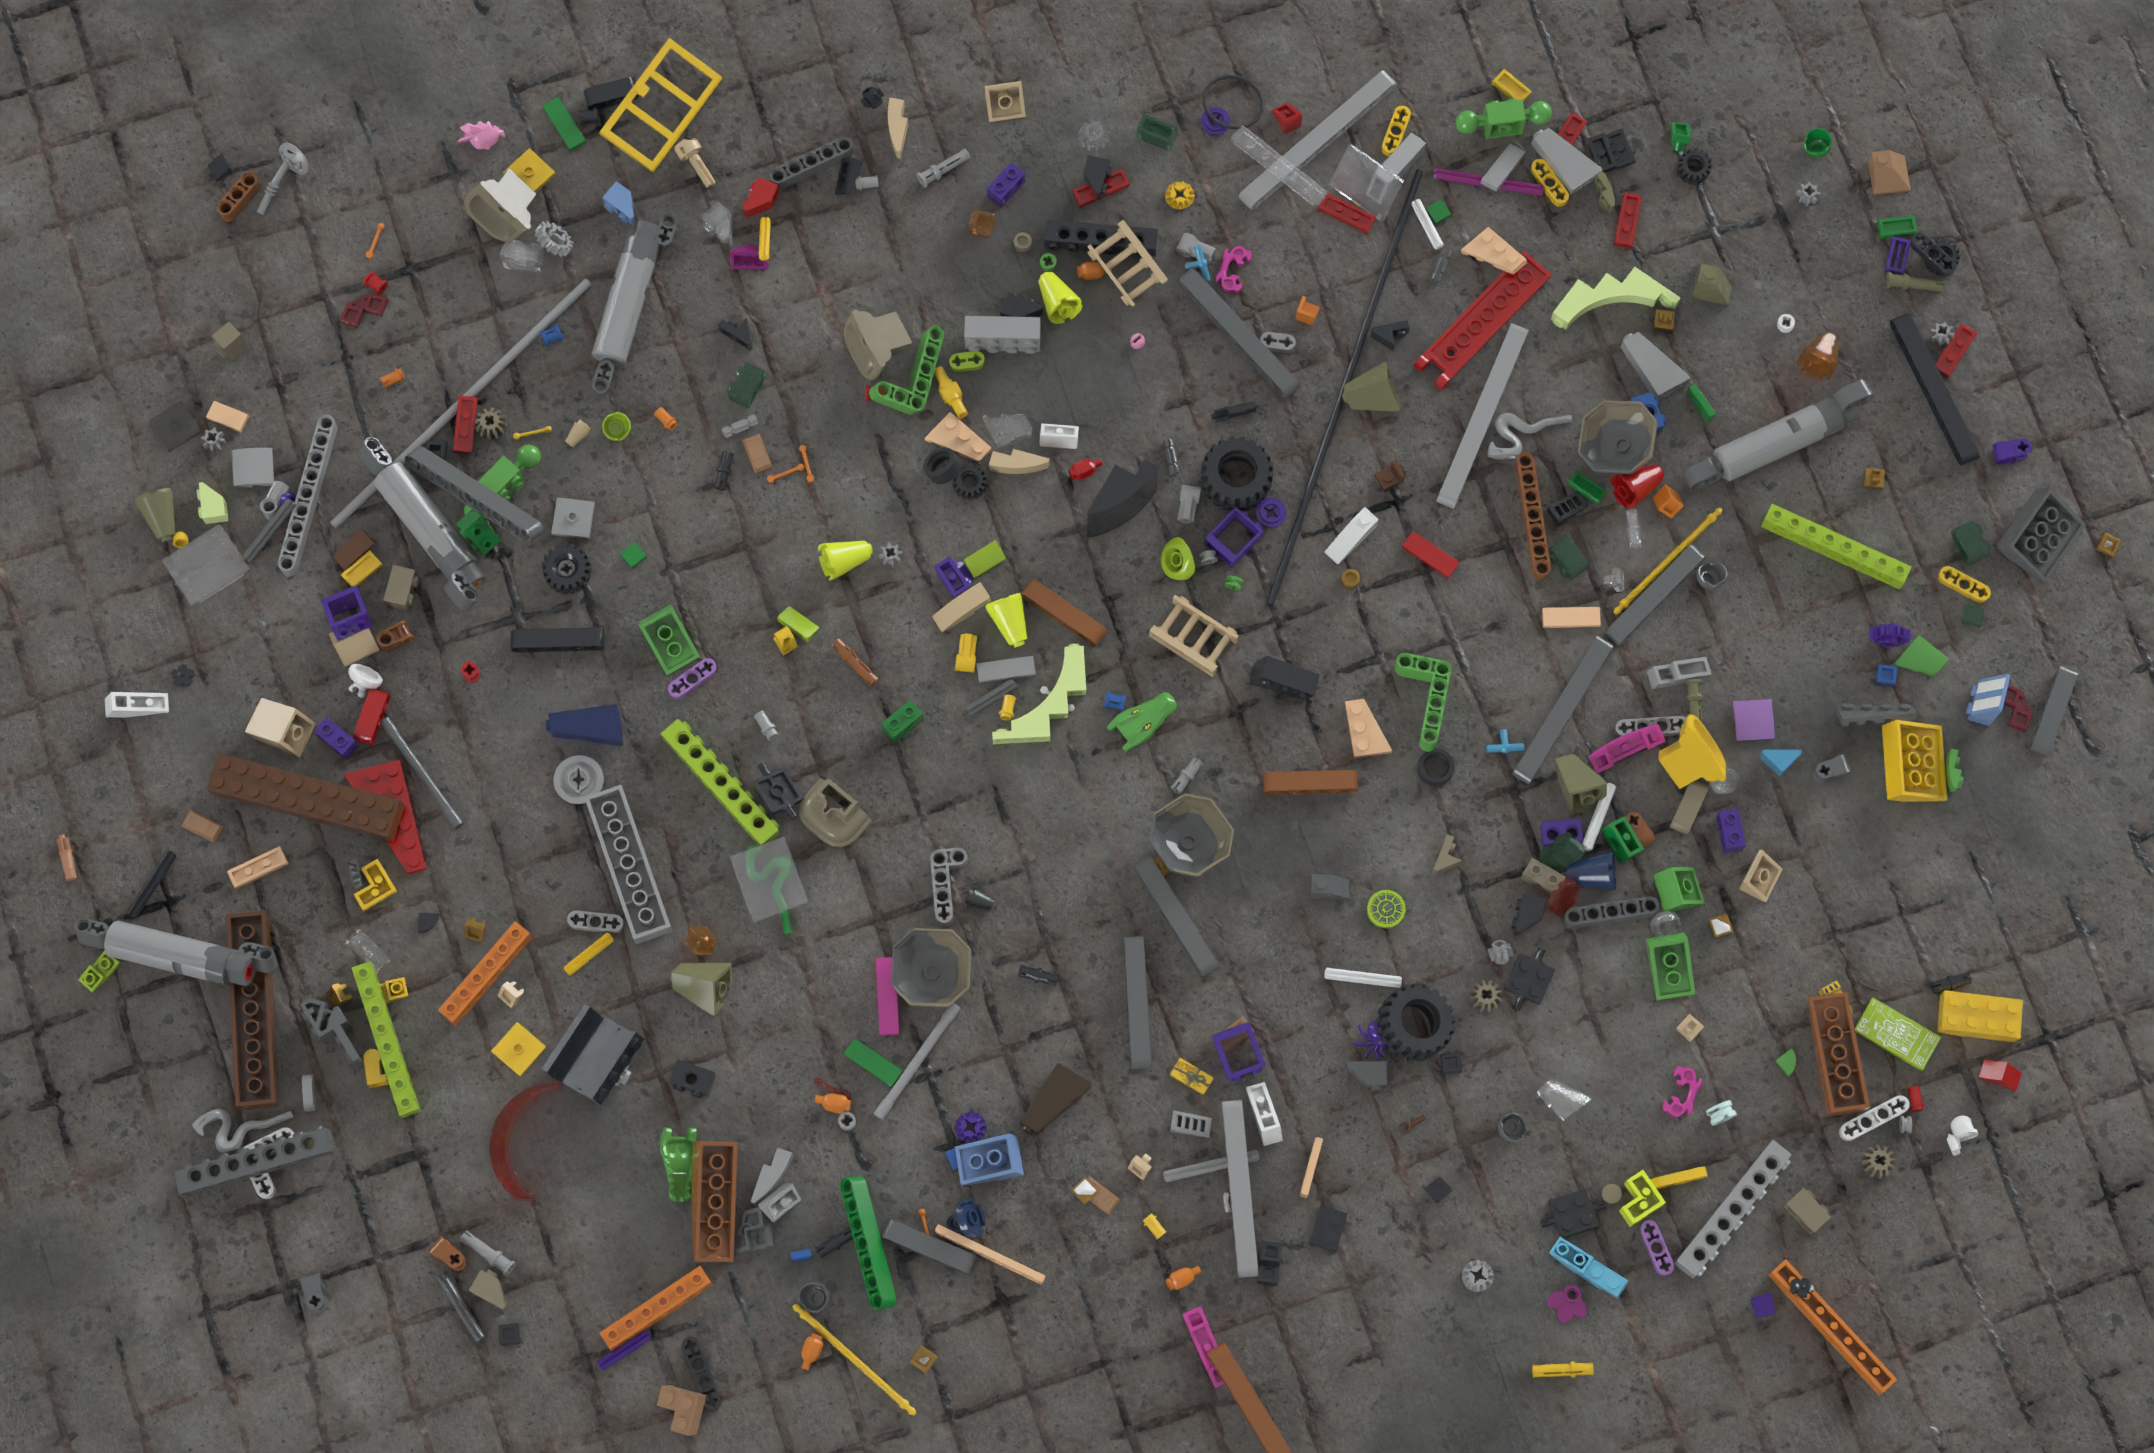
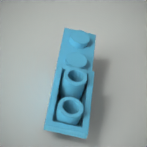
(1588, 1268)

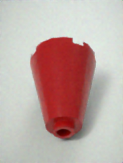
(1633, 488)

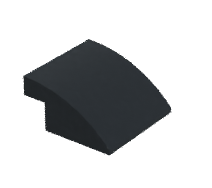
(1121, 498)

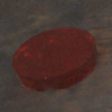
(1564, 897)

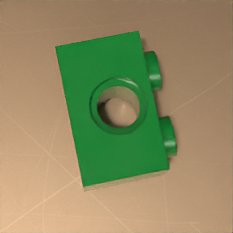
(902, 721)
(1622, 839)

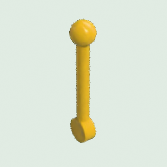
(516, 436)

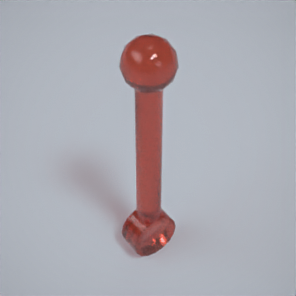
(817, 1081)

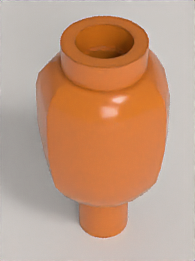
(1090, 270)
(834, 1102)
(1182, 1277)
(811, 1350)

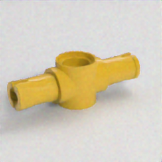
(950, 392)

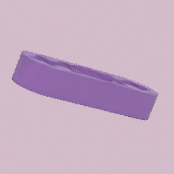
(707, 675)
(1667, 1260)

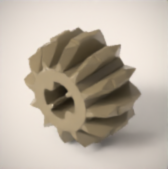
(492, 416)
(1487, 1002)
(1876, 1154)

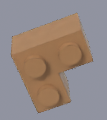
(687, 1408)

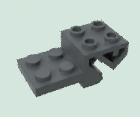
(330, 1026)

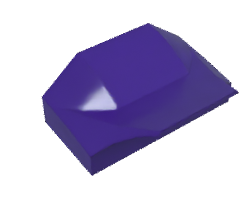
(954, 576)

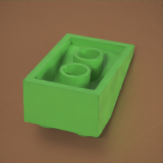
(668, 639)
(1670, 966)

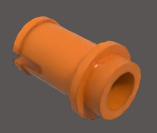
(393, 377)
(668, 421)

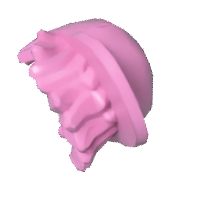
(481, 135)

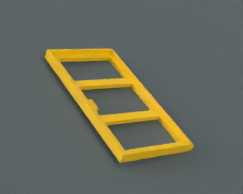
(642, 89)

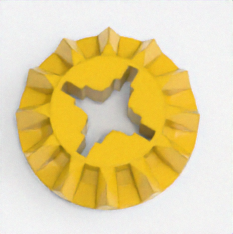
(1179, 203)

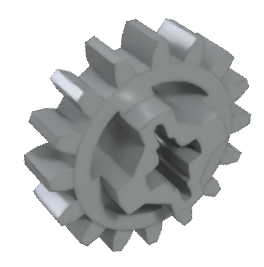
(553, 238)

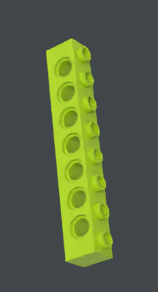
(1836, 546)
(680, 730)
(386, 1039)

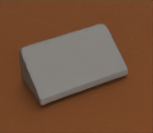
(780, 1201)

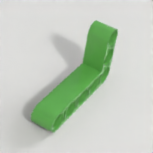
(917, 377)
(1434, 697)

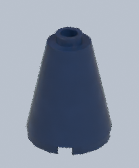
(1594, 872)

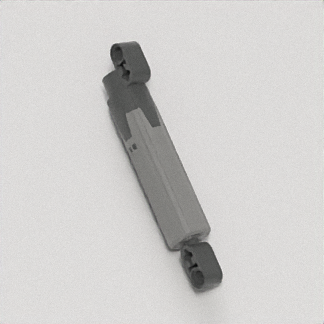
(425, 524)

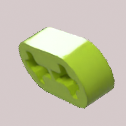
(964, 358)

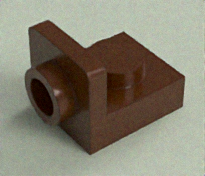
(1390, 476)

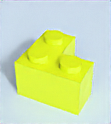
(1645, 1201)

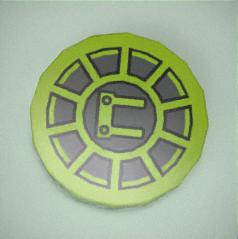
(1386, 909)

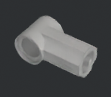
(1187, 244)
(273, 499)
(1189, 499)

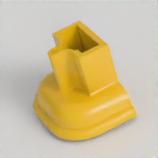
(1693, 755)

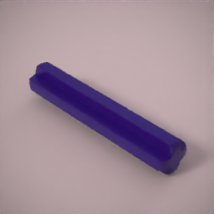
(624, 1349)

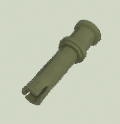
(1905, 282)
(1694, 697)

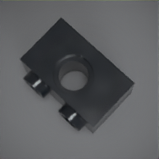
(684, 1070)

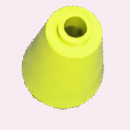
(1058, 298)
(843, 556)
(1009, 618)

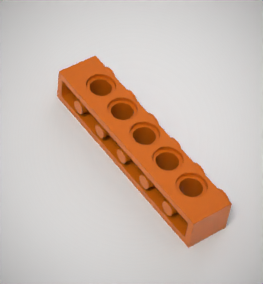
(485, 974)
(656, 1308)

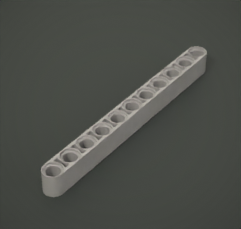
(1321, 137)
(1482, 416)

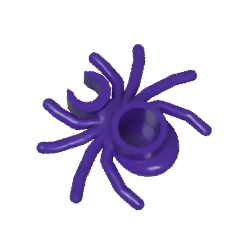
(1375, 1041)

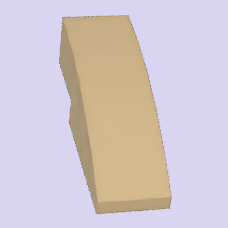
(897, 125)
(1017, 463)
(961, 607)

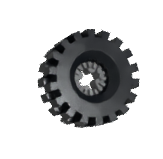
(556, 562)

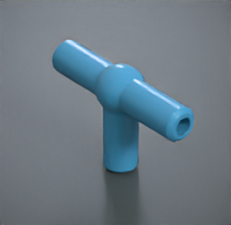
(1201, 263)
(1505, 747)

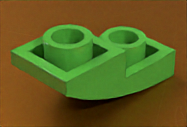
(1953, 775)

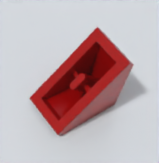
(1287, 117)
(2000, 1074)

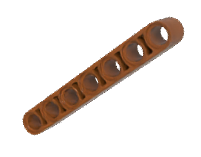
(1532, 508)
(1247, 1400)

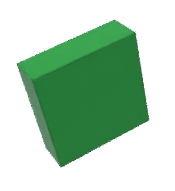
(1438, 212)
(633, 555)

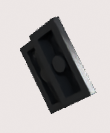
(1611, 150)

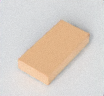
(227, 416)

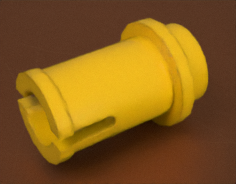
(1007, 707)
(1154, 1226)

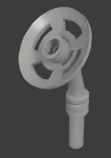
(289, 162)

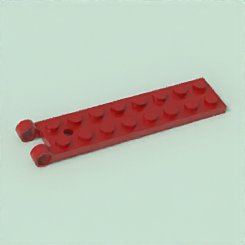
(1483, 320)

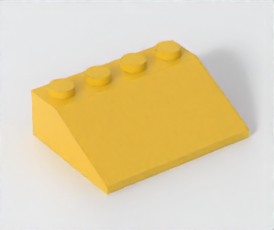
(1914, 762)

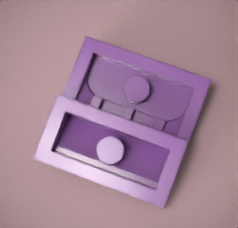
(1753, 719)

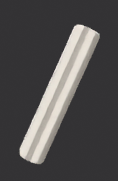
(1427, 224)

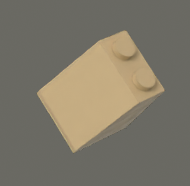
(280, 727)

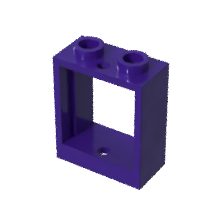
(1222, 551)
(342, 602)
(1238, 1075)

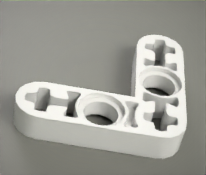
(269, 1183)

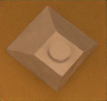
(1888, 172)

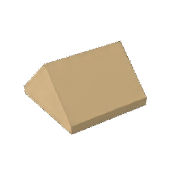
(1004, 101)
(355, 646)
(1761, 876)

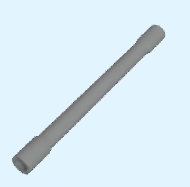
(887, 1103)

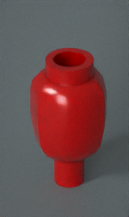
(1084, 469)

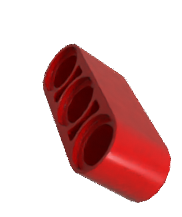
(371, 716)

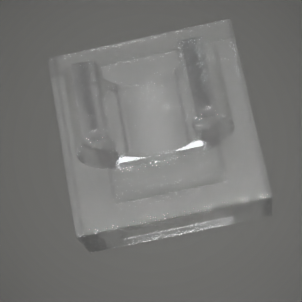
(1615, 580)

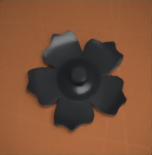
(182, 676)
(1801, 1287)

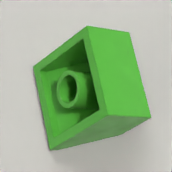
(1678, 888)

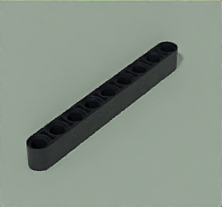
(1934, 389)

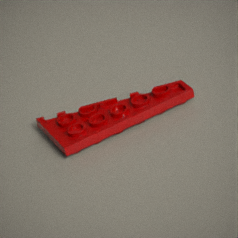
(390, 781)

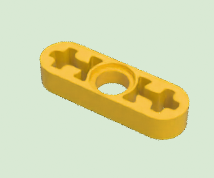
(1397, 138)
(1551, 175)
(1966, 592)
(1679, 1177)

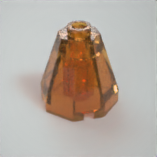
(1820, 357)

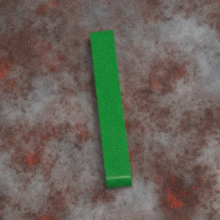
(868, 1242)

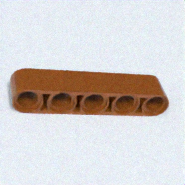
(1063, 612)
(1310, 782)

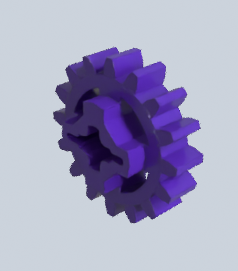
(1889, 635)

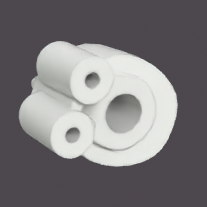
(1962, 1131)

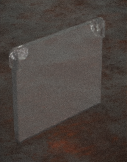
(1366, 182)

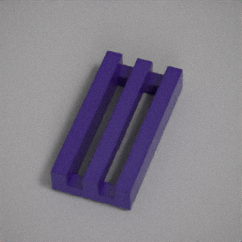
(1894, 269)

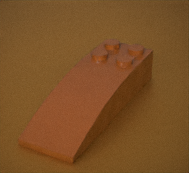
(1837, 1055)
(713, 1200)

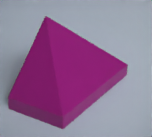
(747, 258)

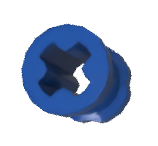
(551, 335)
(1115, 701)

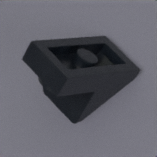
(1385, 333)
(739, 335)

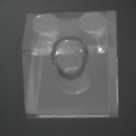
(522, 256)

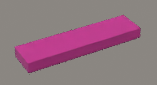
(886, 998)

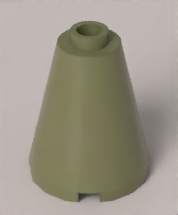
(158, 512)

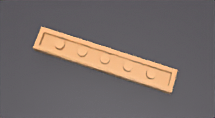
(990, 1254)

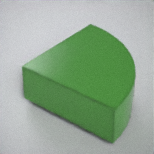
(1787, 1062)

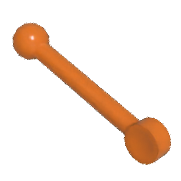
(369, 254)
(810, 478)
(771, 479)
(922, 1212)

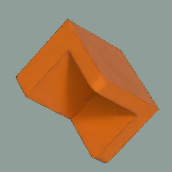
(1307, 312)
(1668, 501)

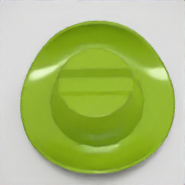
(1177, 560)

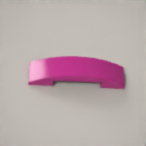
(1626, 745)
(1203, 1340)

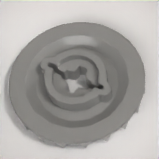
(569, 770)

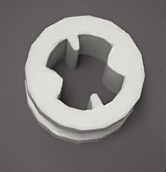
(1784, 329)

